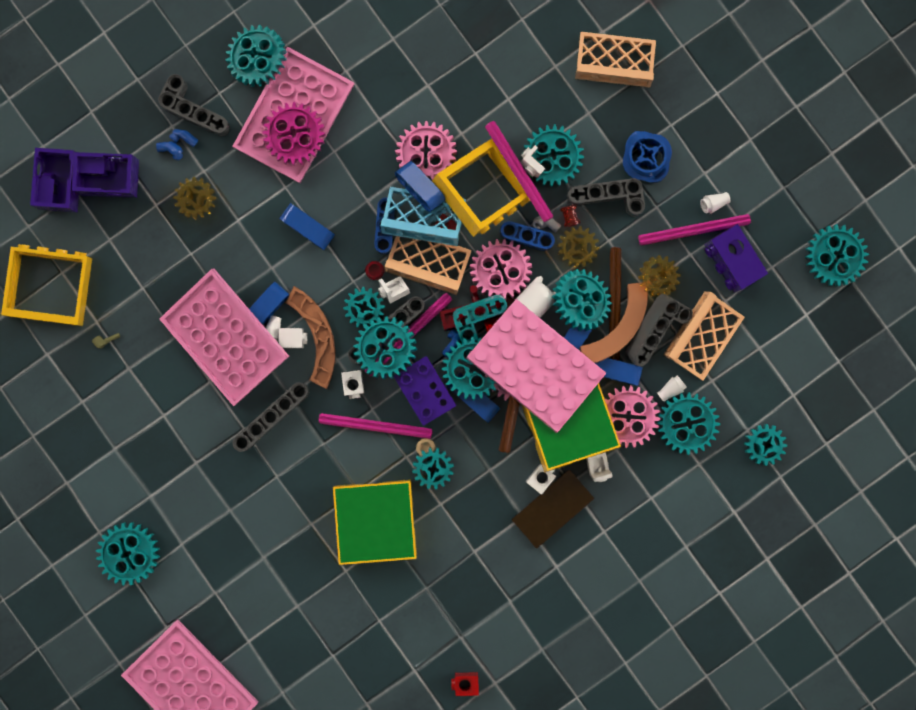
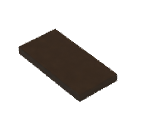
(552, 509)

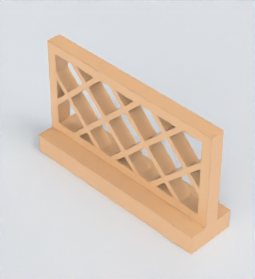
(615, 75)
(423, 276)
(688, 330)

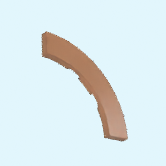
(625, 330)
(321, 333)

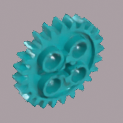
(252, 72)
(557, 172)
(851, 265)
(581, 300)
(370, 339)
(464, 383)
(692, 440)
(111, 560)

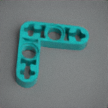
(472, 318)

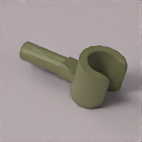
(100, 343)

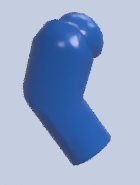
(185, 135)
(171, 147)
(453, 334)

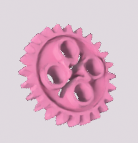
(443, 151)
(517, 263)
(630, 399)

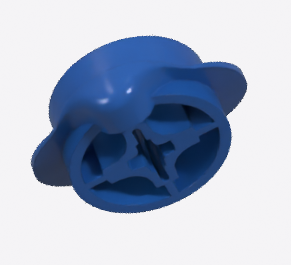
(638, 140)

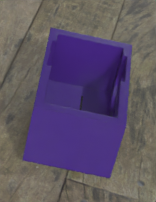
(105, 174)
(54, 184)
(739, 268)
(425, 391)

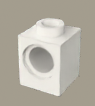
(292, 337)
(346, 377)
(540, 487)

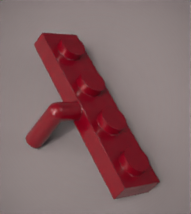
(447, 315)

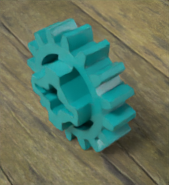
(367, 299)
(761, 450)
(441, 470)

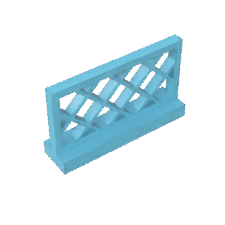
(417, 230)

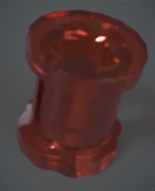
(570, 216)

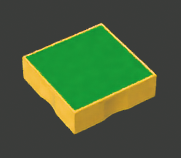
(582, 436)
(374, 522)

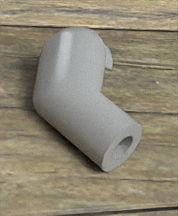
(538, 223)

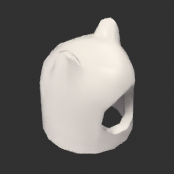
(537, 297)

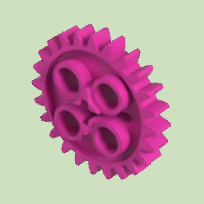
(297, 150)

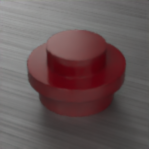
(374, 270)

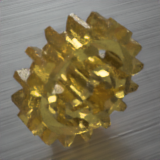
(187, 199)
(584, 241)
(666, 271)

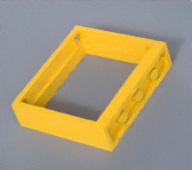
(457, 203)
(12, 283)

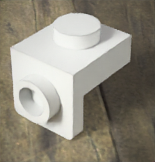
(531, 166)
(393, 289)
(599, 468)

